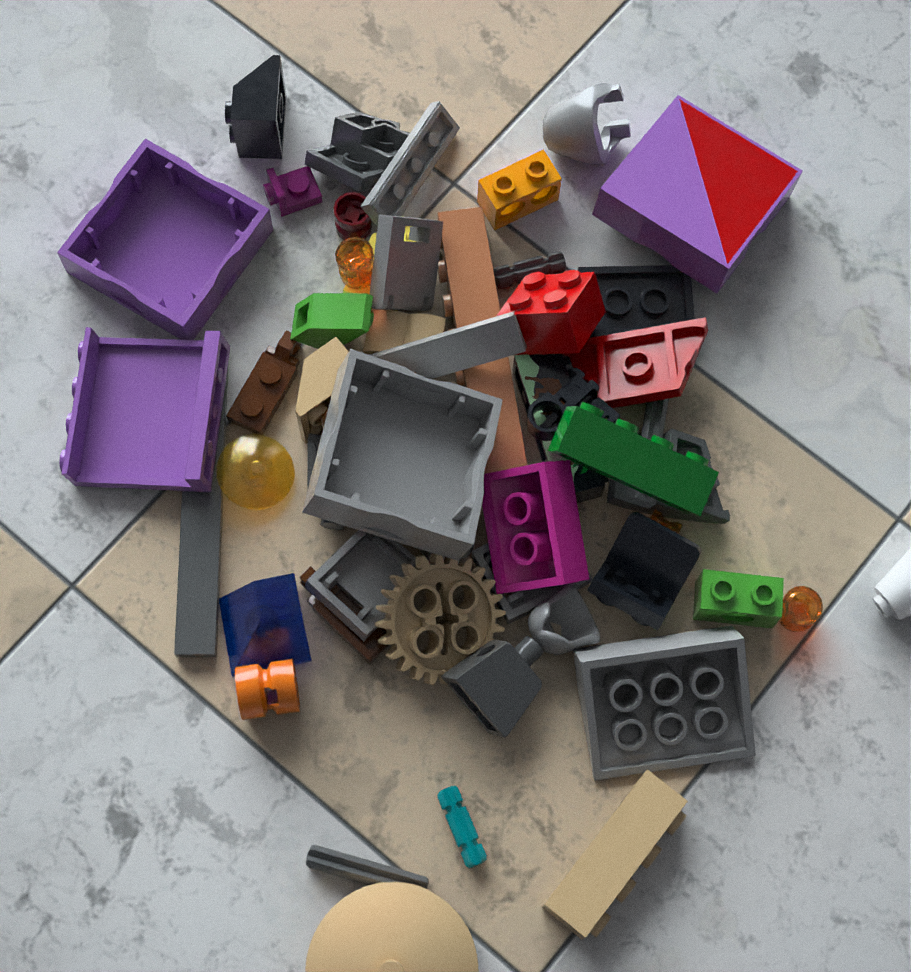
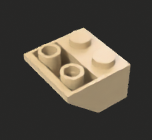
(317, 386)

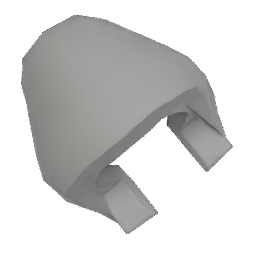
(573, 130)

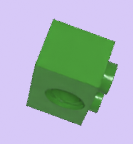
(738, 598)

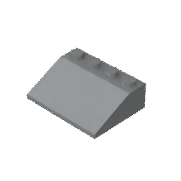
(665, 702)

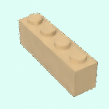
(615, 855)

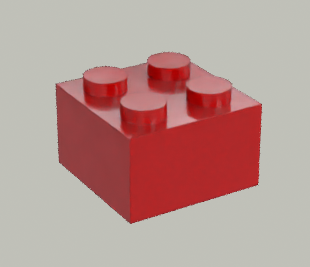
(556, 311)

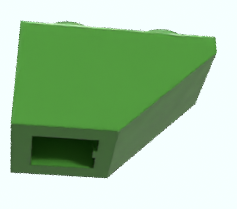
(331, 316)

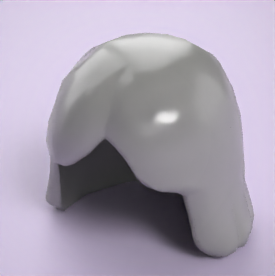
(573, 615)

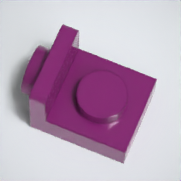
(292, 190)

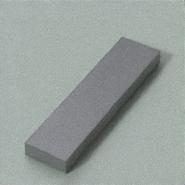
(411, 164)
(460, 347)

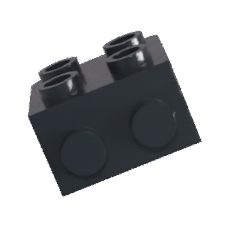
(645, 570)

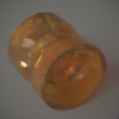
(352, 255)

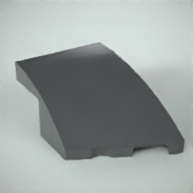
(358, 150)
(634, 500)

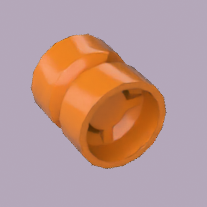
(252, 689)

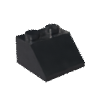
(258, 112)

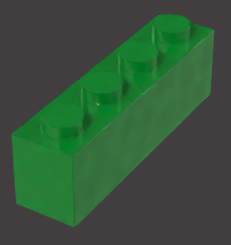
(634, 460)

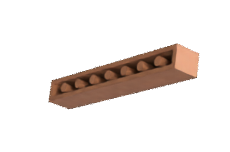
(471, 299)

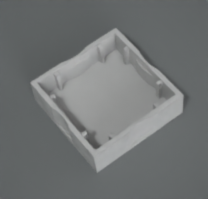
(403, 456)

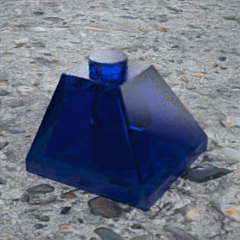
(265, 623)

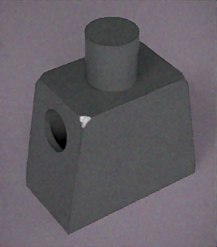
(497, 683)

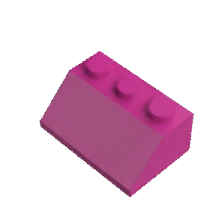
(534, 527)

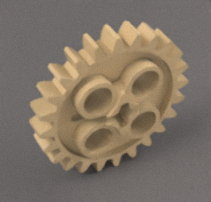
(405, 623)

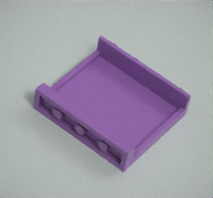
(146, 412)

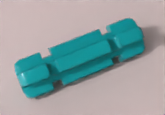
(462, 826)

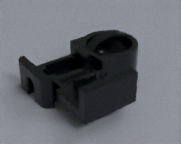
(572, 394)

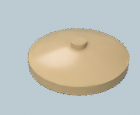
(392, 931)

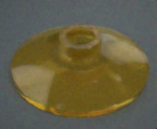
(251, 488)

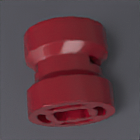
(348, 210)

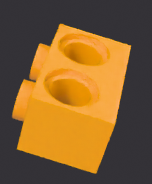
(519, 189)

